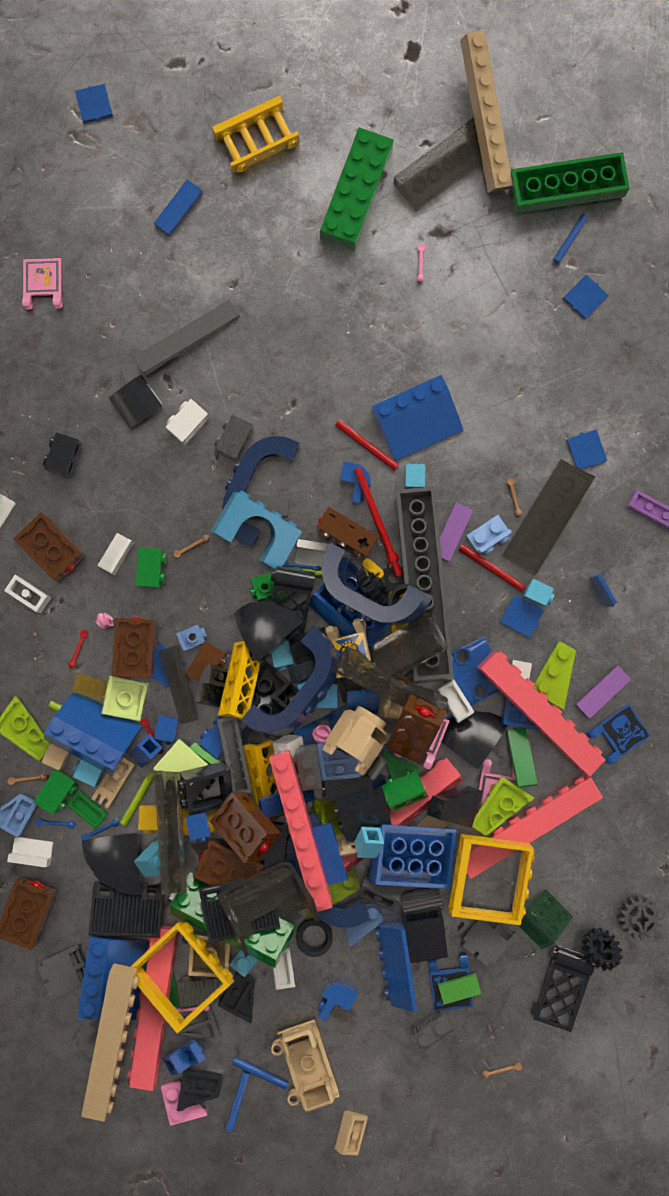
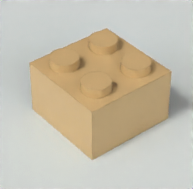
(197, 965)

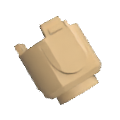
(359, 735)

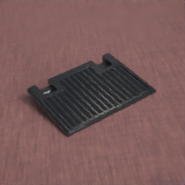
(126, 914)
(215, 919)

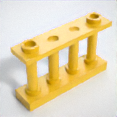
(255, 116)

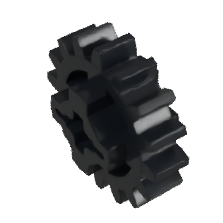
(372, 586)
(602, 949)

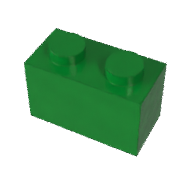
(150, 567)
(404, 790)
(56, 791)

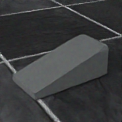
(377, 766)

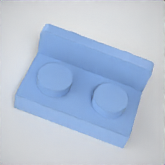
(488, 535)

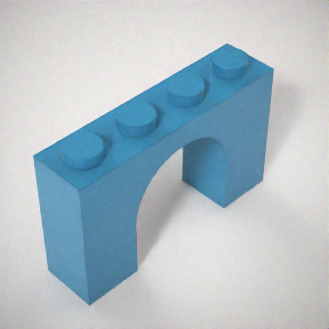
(240, 508)

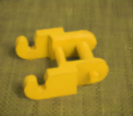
(372, 567)

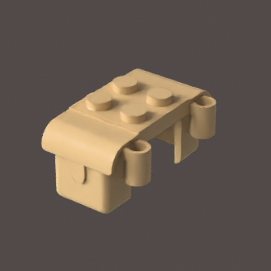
(308, 1066)

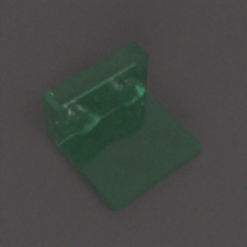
(545, 920)

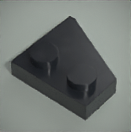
(239, 997)
(198, 1088)

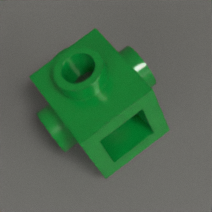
(260, 582)

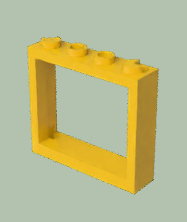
(521, 890)
(157, 997)

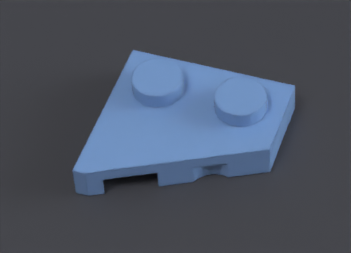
(338, 765)
(16, 814)
(355, 933)

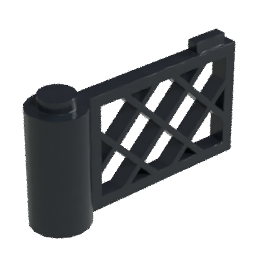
(293, 581)
(568, 962)

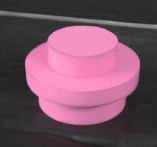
(104, 621)
(321, 733)

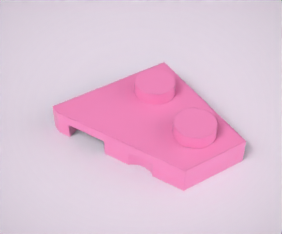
(170, 1095)

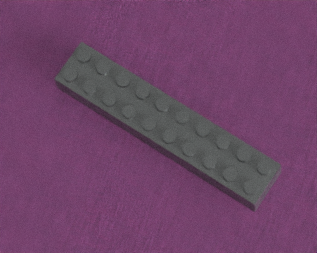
(424, 570)

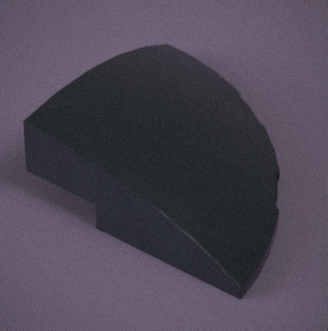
(266, 626)
(272, 691)
(474, 736)
(113, 861)

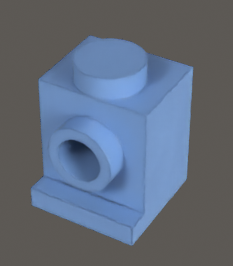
(186, 643)

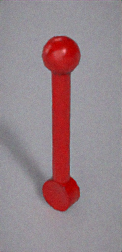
(83, 634)
(144, 722)

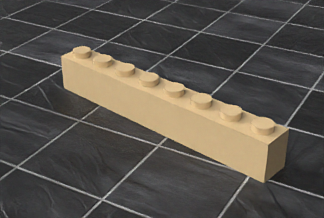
(486, 111)
(109, 1042)

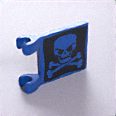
(622, 731)
(441, 976)

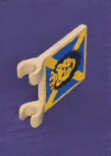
(355, 641)

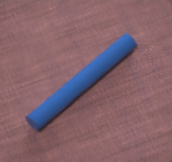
(569, 240)
(260, 1073)
(237, 1101)

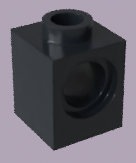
(390, 586)

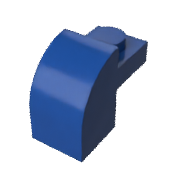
(349, 477)
(336, 993)
(183, 1057)

